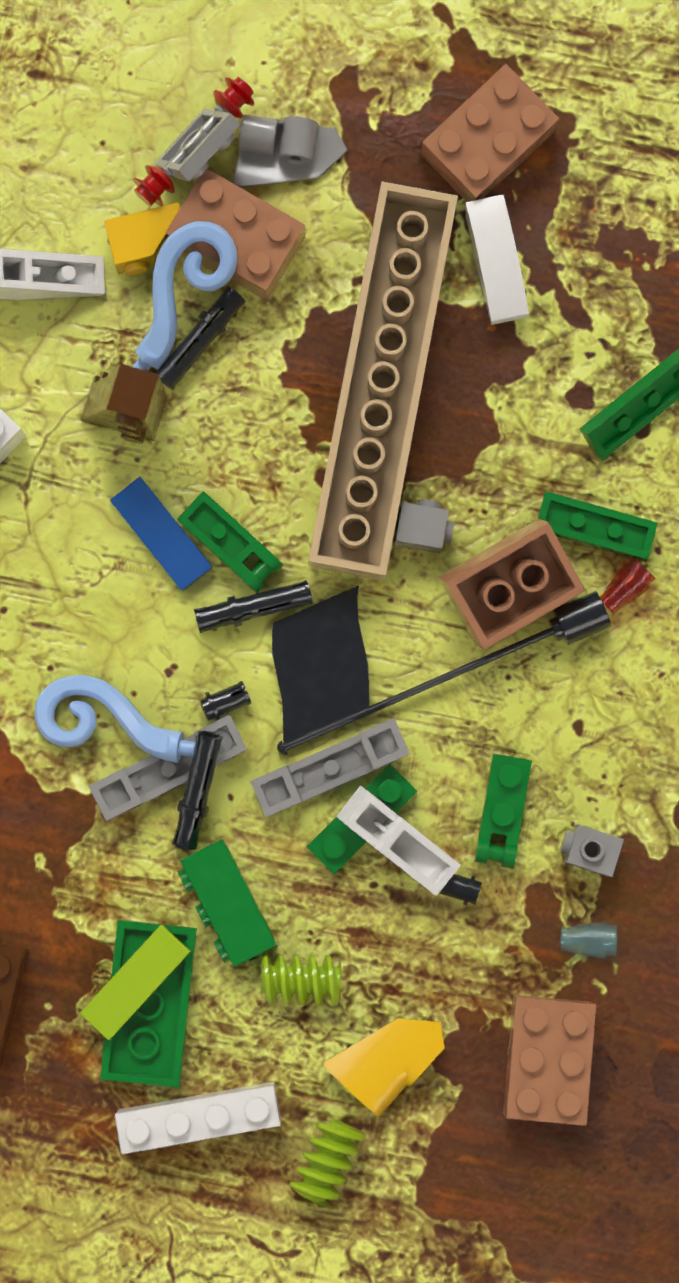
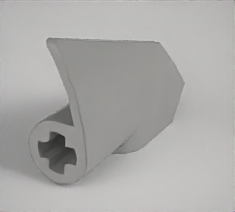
(284, 150)

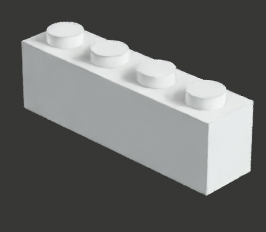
(198, 1117)

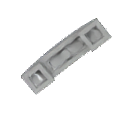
(330, 768)
(155, 776)

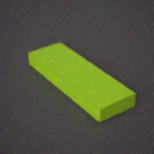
(135, 982)

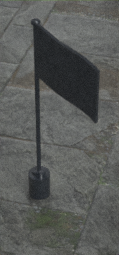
(326, 667)

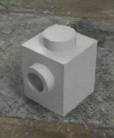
(424, 526)
(591, 850)

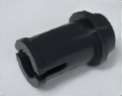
(224, 701)
(462, 889)

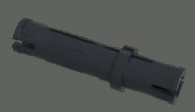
(229, 303)
(246, 608)
(194, 803)

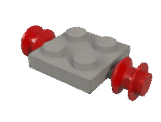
(197, 143)

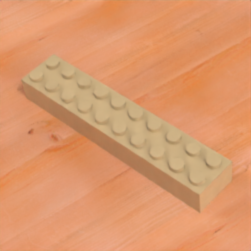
(382, 381)

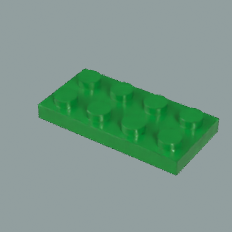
(153, 1038)

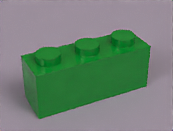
(226, 903)

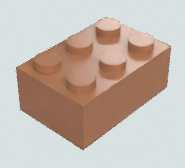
(489, 135)
(262, 234)
(512, 583)
(549, 1060)

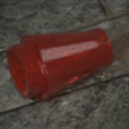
(626, 585)

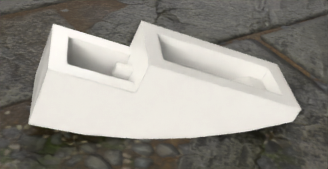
(496, 259)
(398, 840)

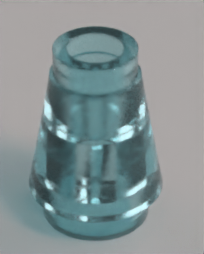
(591, 939)

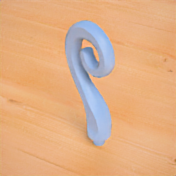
(162, 334)
(154, 740)

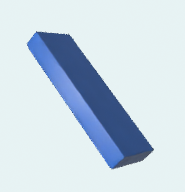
(161, 534)

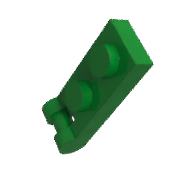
(228, 540)
(503, 809)

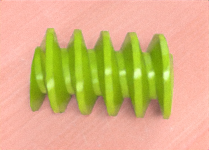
(301, 980)
(327, 1162)

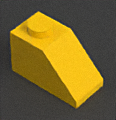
(138, 237)

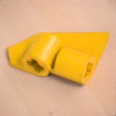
(387, 1061)

